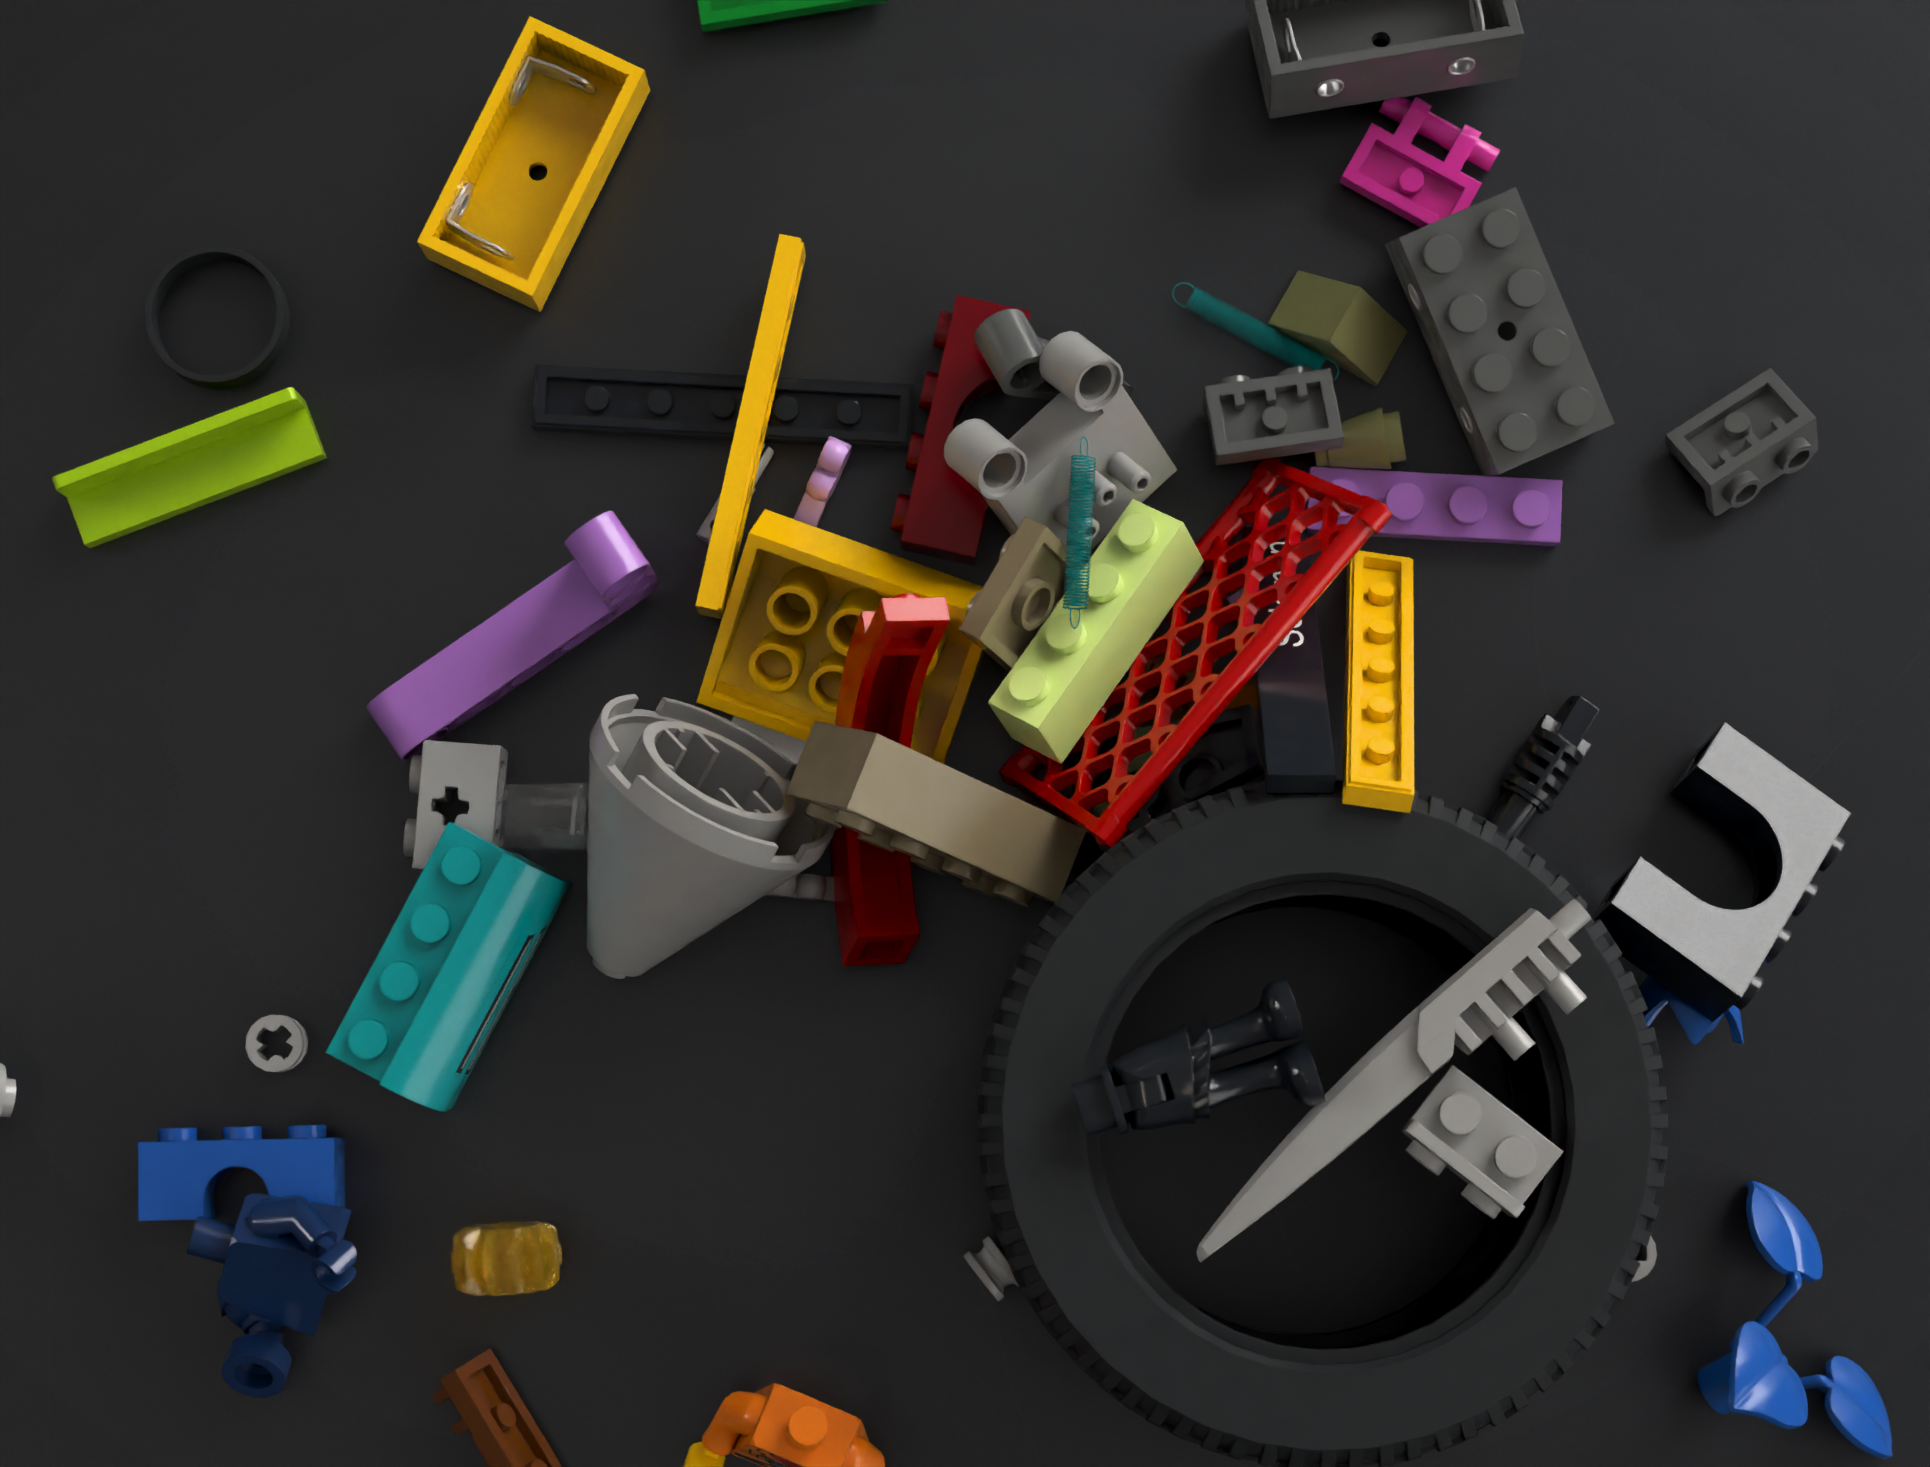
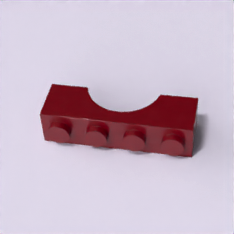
(944, 510)

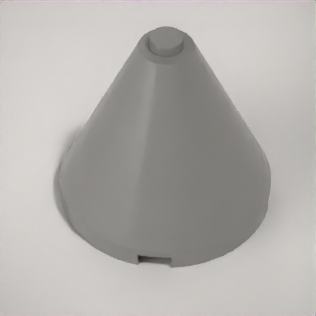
(683, 829)

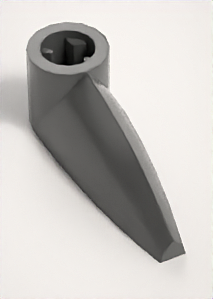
(1014, 355)

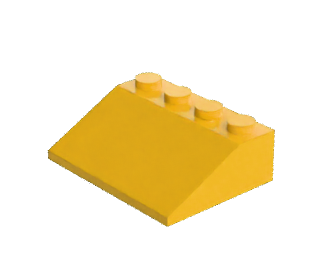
(793, 624)

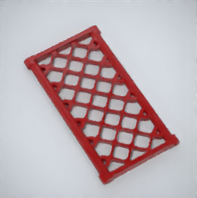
(1251, 641)

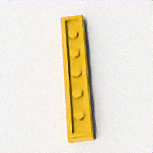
(751, 427)
(1379, 683)

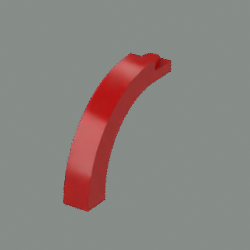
(881, 696)

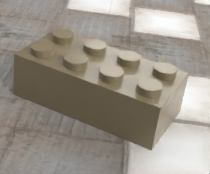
(934, 815)

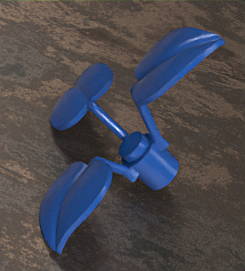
(1757, 1375)

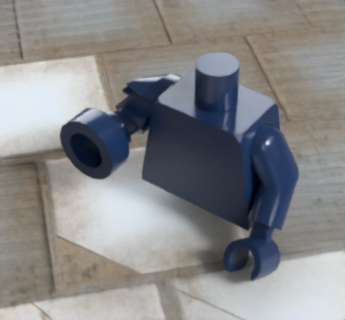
(274, 1275)

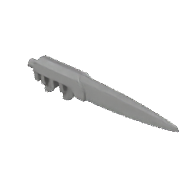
(1460, 1012)

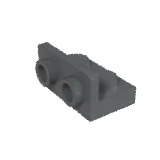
(1272, 415)
(1746, 441)

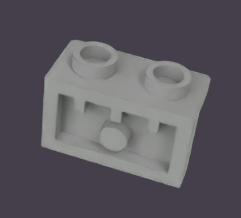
(1480, 1143)

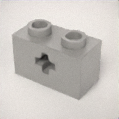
(447, 768)

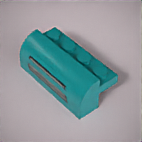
(448, 968)

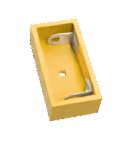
(550, 108)

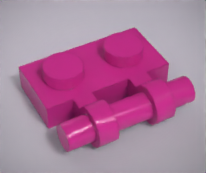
(1407, 178)

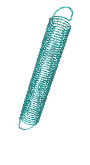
(1261, 331)
(1074, 563)

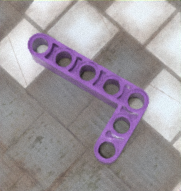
(520, 639)

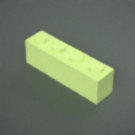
(1073, 671)

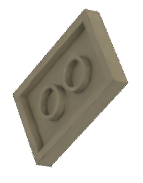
(1018, 593)

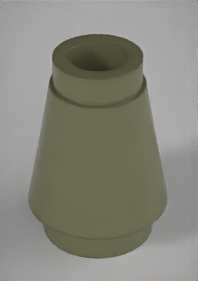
(1369, 442)

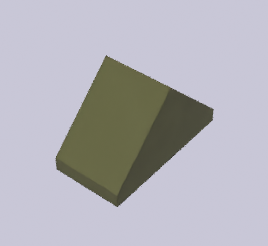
(1339, 324)

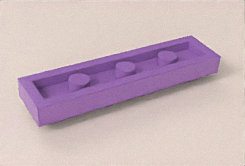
(1455, 505)

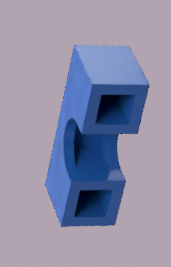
(183, 1174)

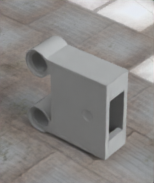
(1033, 467)

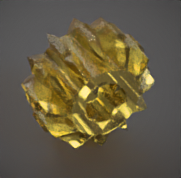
(506, 1258)

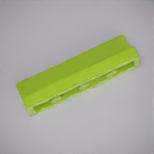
(191, 466)

